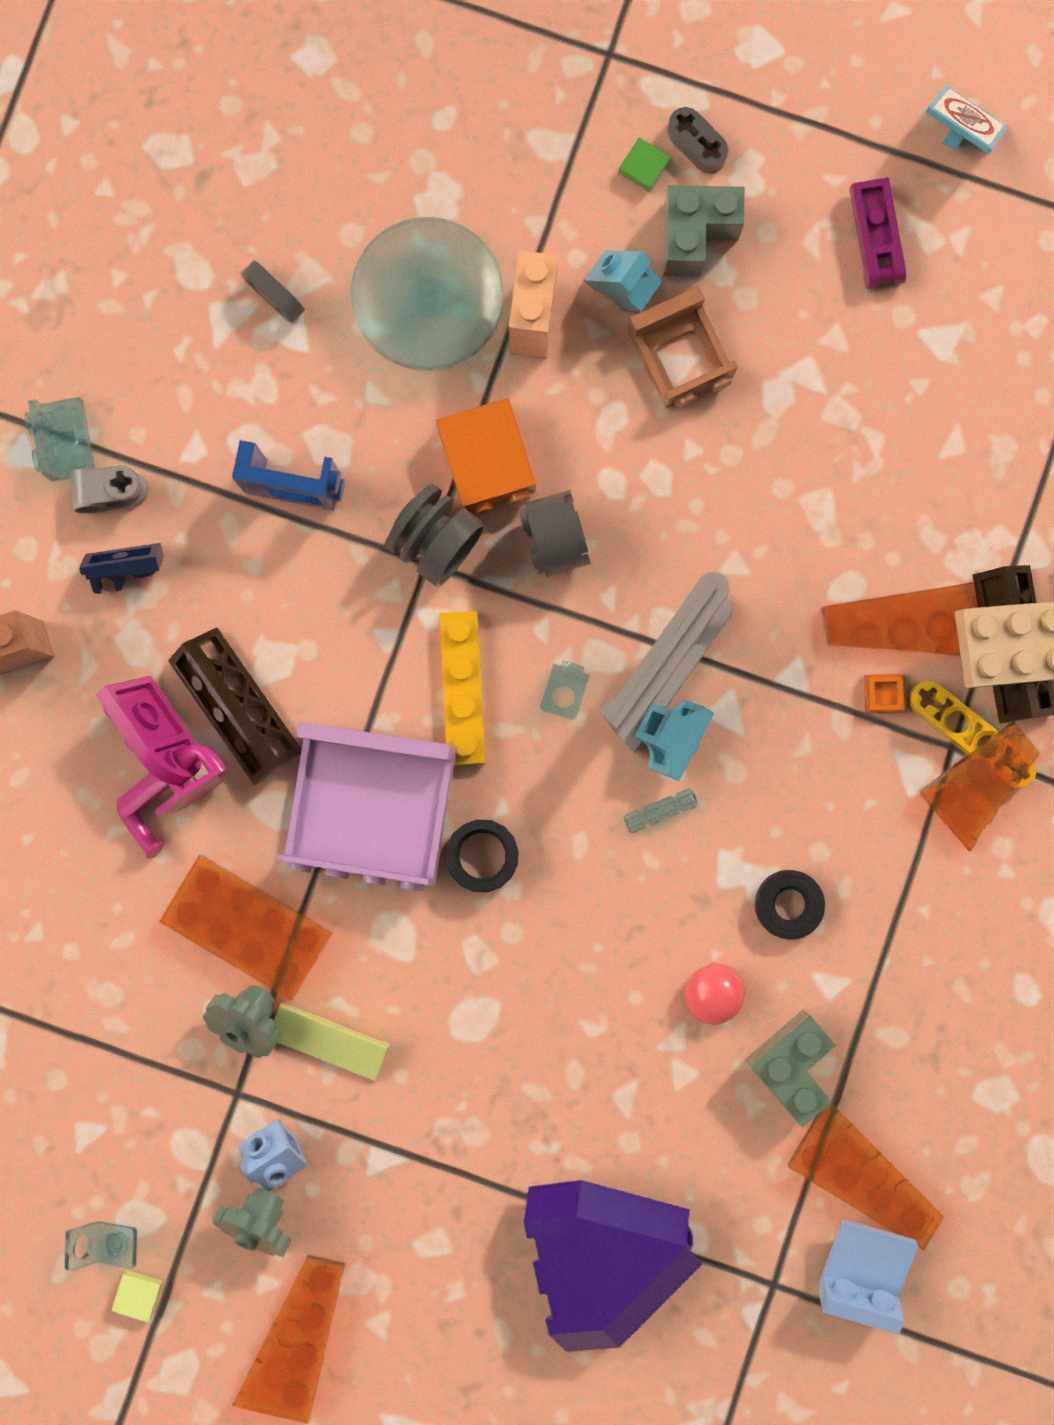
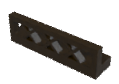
(1000, 588)
(227, 707)

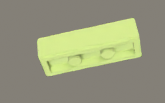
(330, 1041)

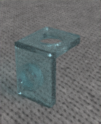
(567, 675)
(106, 1245)

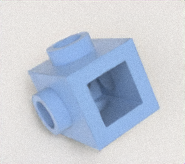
(271, 1155)

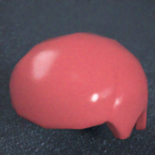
(715, 994)

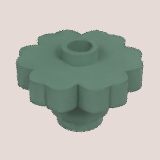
(244, 1021)
(255, 1223)

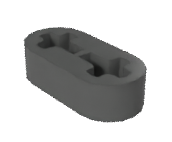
(703, 134)
(272, 291)

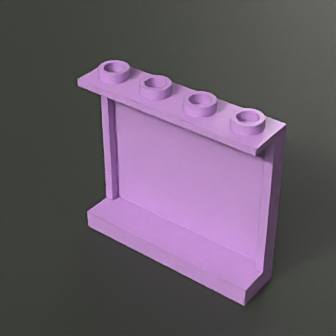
(369, 806)

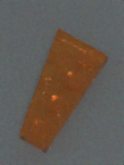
(856, 1172)
(292, 1356)

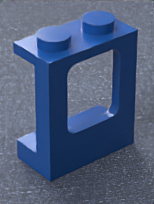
(255, 479)

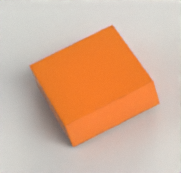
(884, 693)

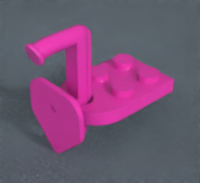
(164, 749)

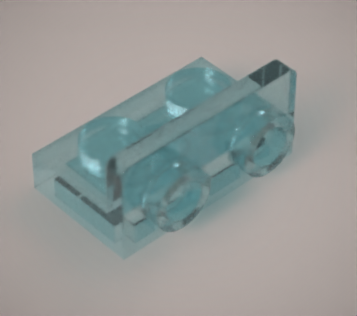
(59, 437)

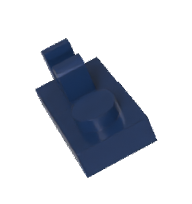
(116, 563)

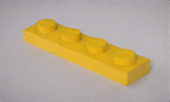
(462, 686)

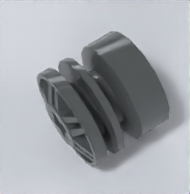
(428, 530)

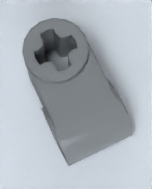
(100, 488)

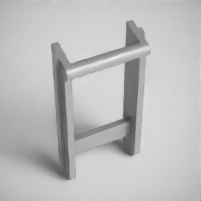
(671, 657)

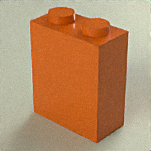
(487, 457)

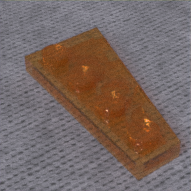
(901, 621)

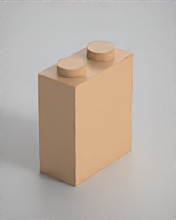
(532, 304)

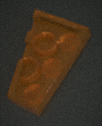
(979, 783)

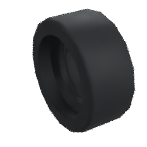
(481, 884)

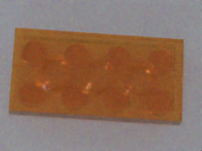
(246, 927)

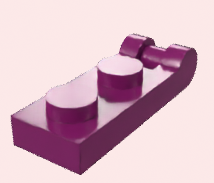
(877, 232)

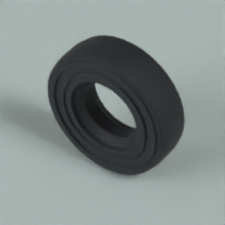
(813, 909)

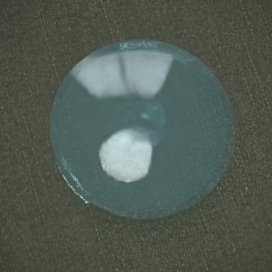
(427, 293)

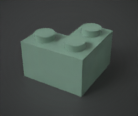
(698, 215)
(784, 1063)

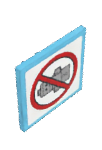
(965, 121)

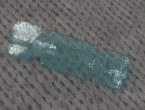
(660, 810)

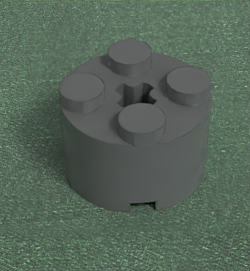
(556, 534)

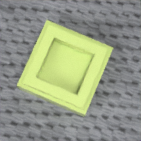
(137, 1296)

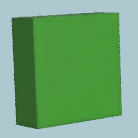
(644, 164)

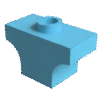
(624, 278)
(673, 736)

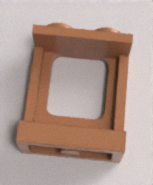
(669, 321)

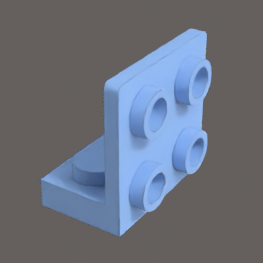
(866, 1276)

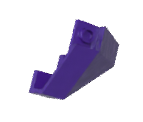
(605, 1260)

